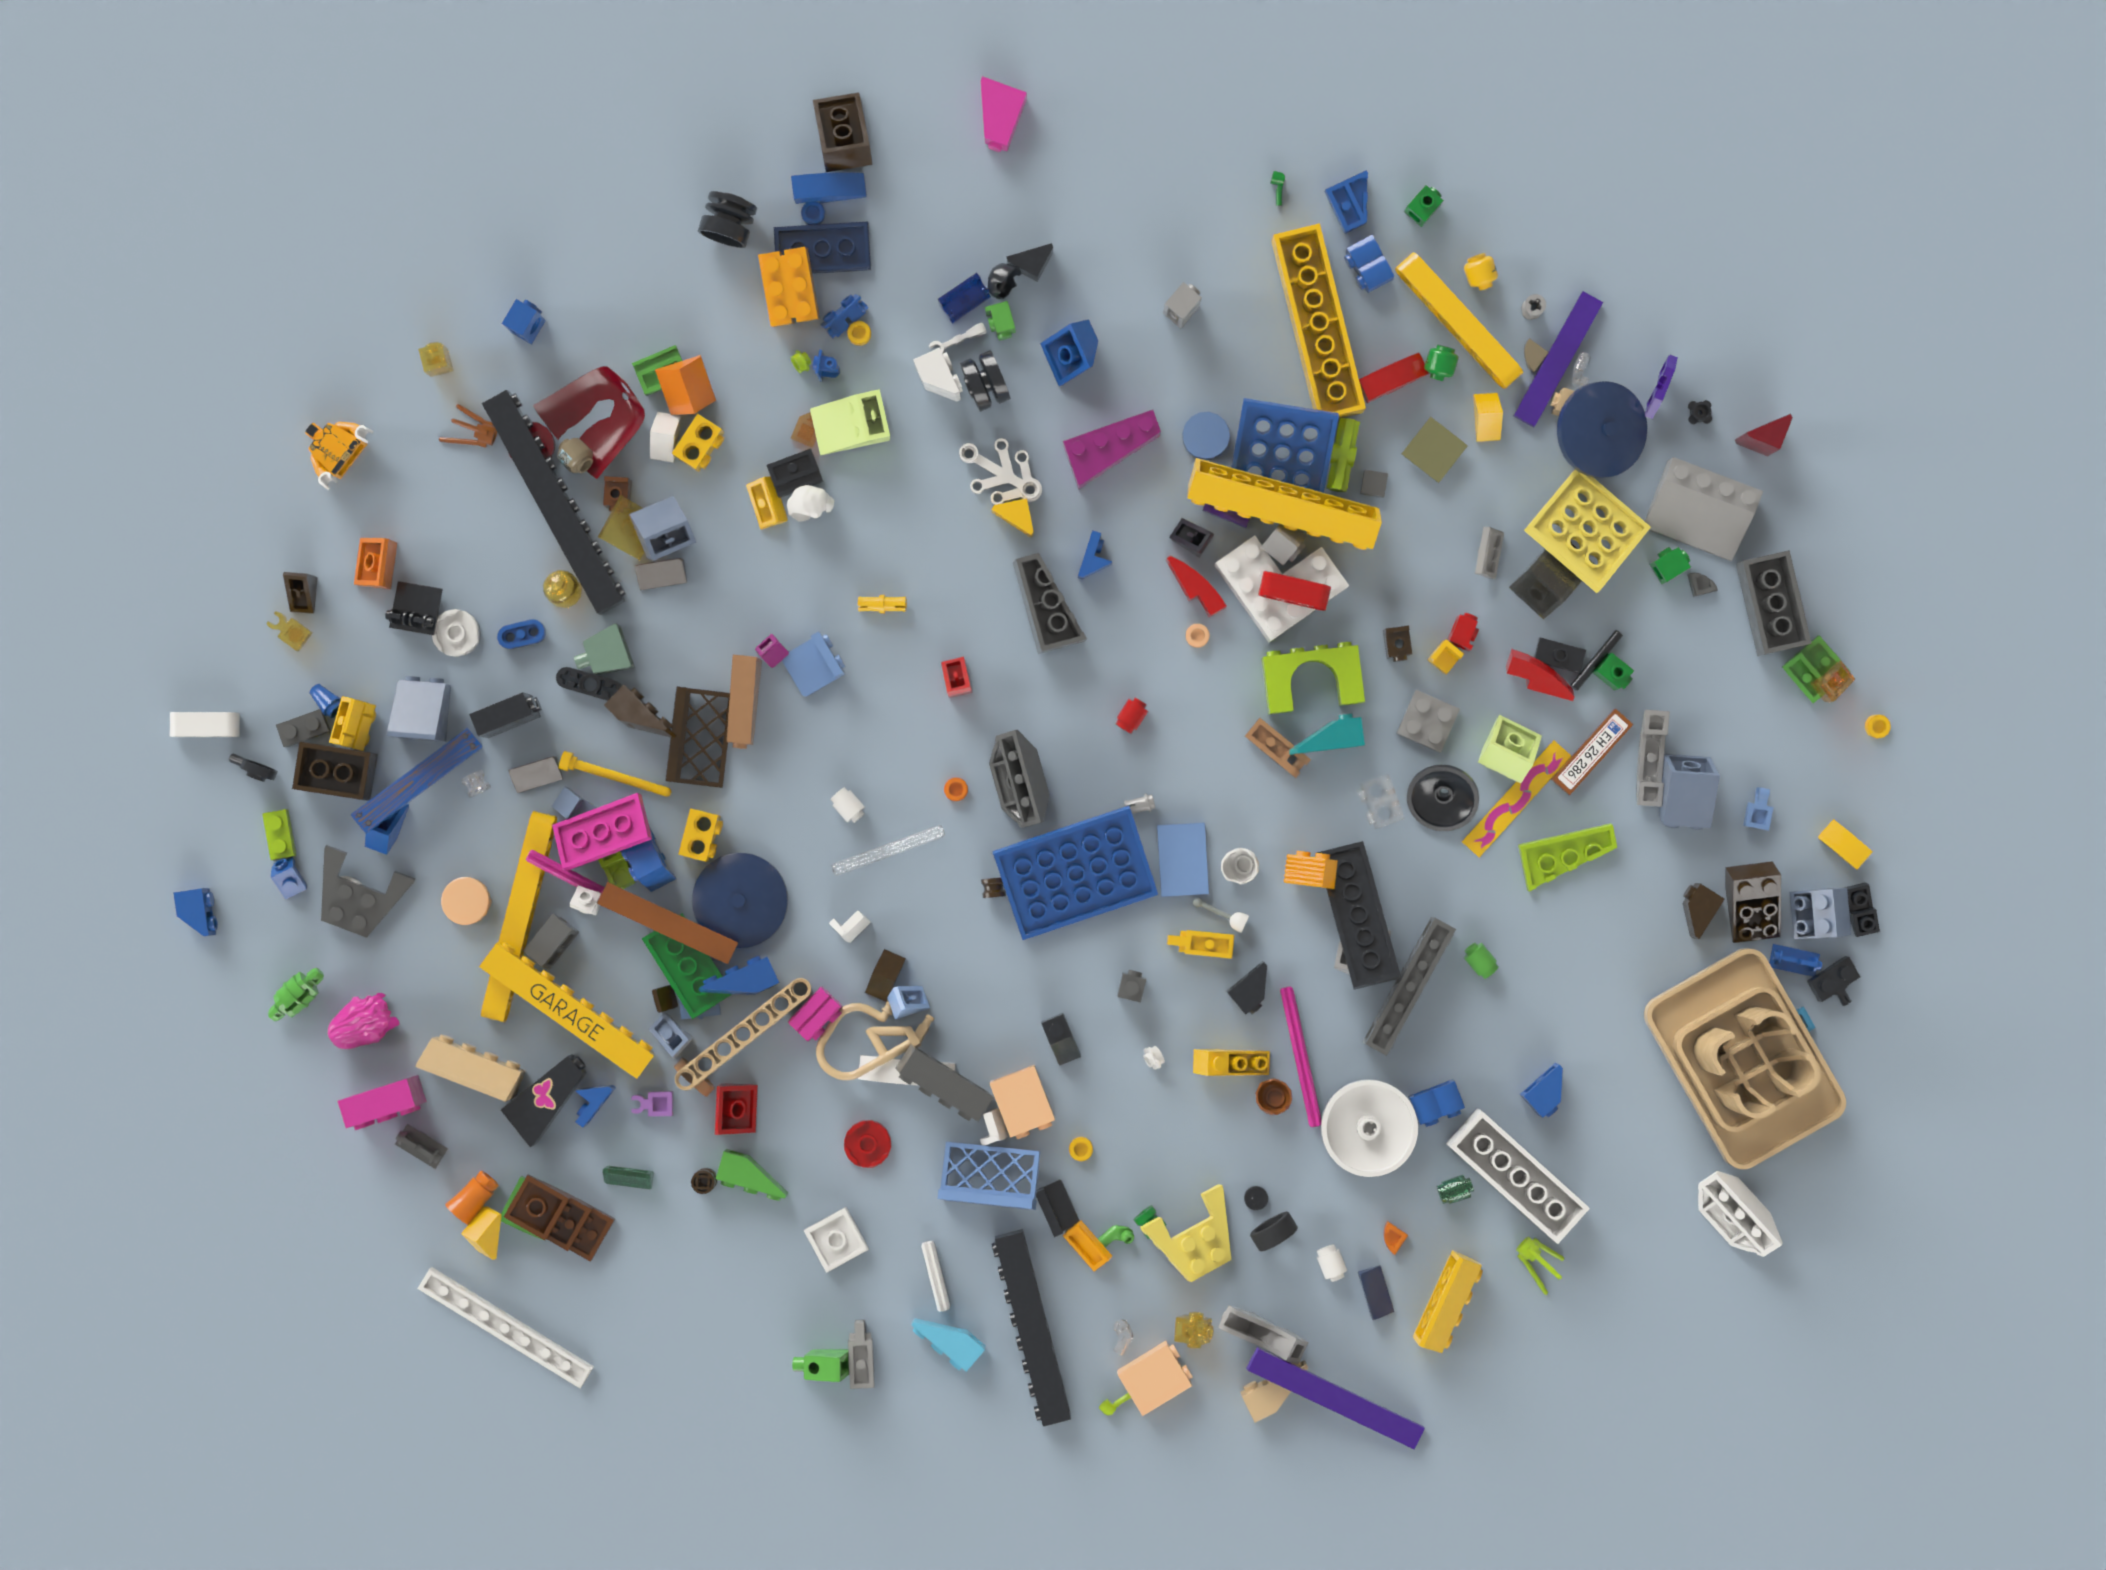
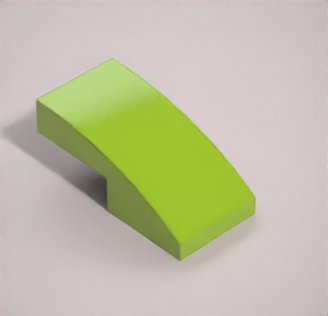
(617, 870)

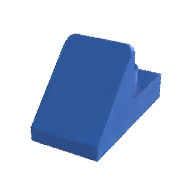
(1092, 563)
(596, 1097)

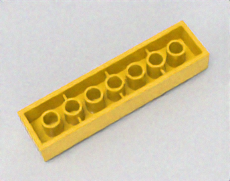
(1318, 321)
(1284, 504)

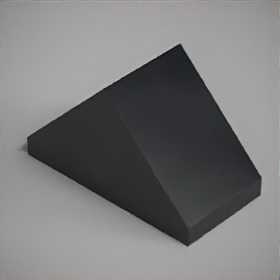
(1032, 261)
(1191, 537)

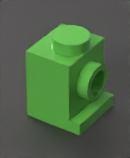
(1001, 320)

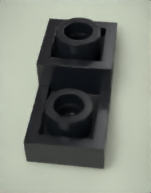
(1861, 910)

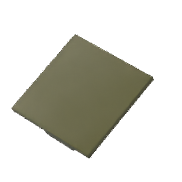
(1434, 449)

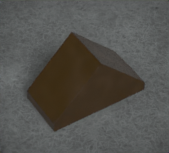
(300, 591)
(885, 975)

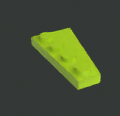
(1555, 855)

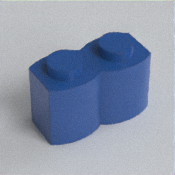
(1369, 264)
(1437, 1102)

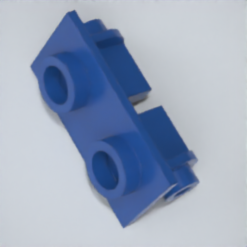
(836, 319)
(825, 366)
(1795, 960)

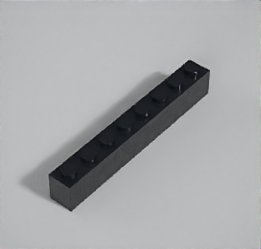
(1032, 1327)

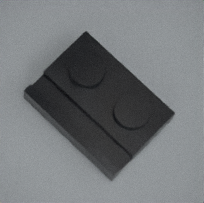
(794, 472)

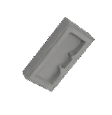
(1489, 552)

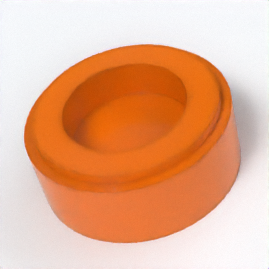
(956, 789)

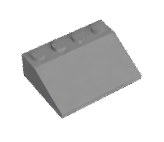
(1702, 508)

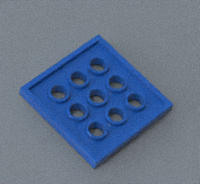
(1277, 416)

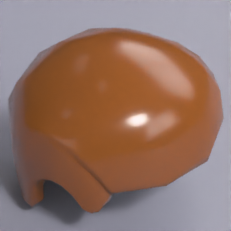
(1273, 1096)

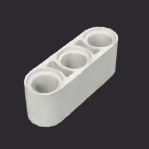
(204, 724)

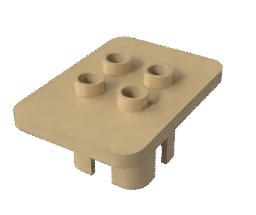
(1745, 1058)

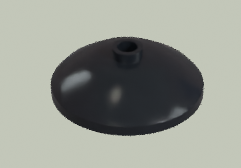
(1438, 809)

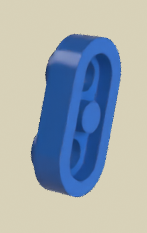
(522, 634)

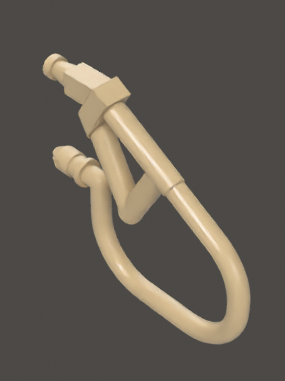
(914, 1038)

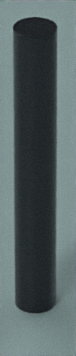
(1596, 660)

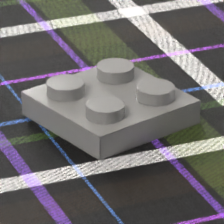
(1428, 721)

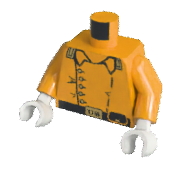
(335, 448)

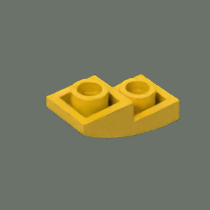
(1845, 844)

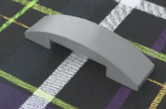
(1651, 757)

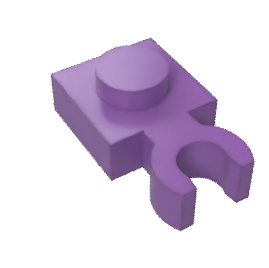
(658, 1103)

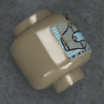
(575, 455)

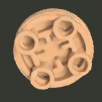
(465, 901)

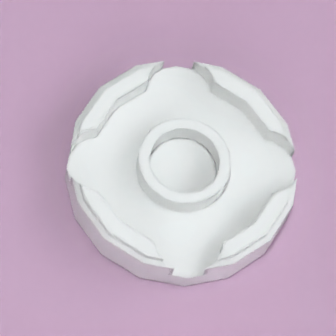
(456, 633)

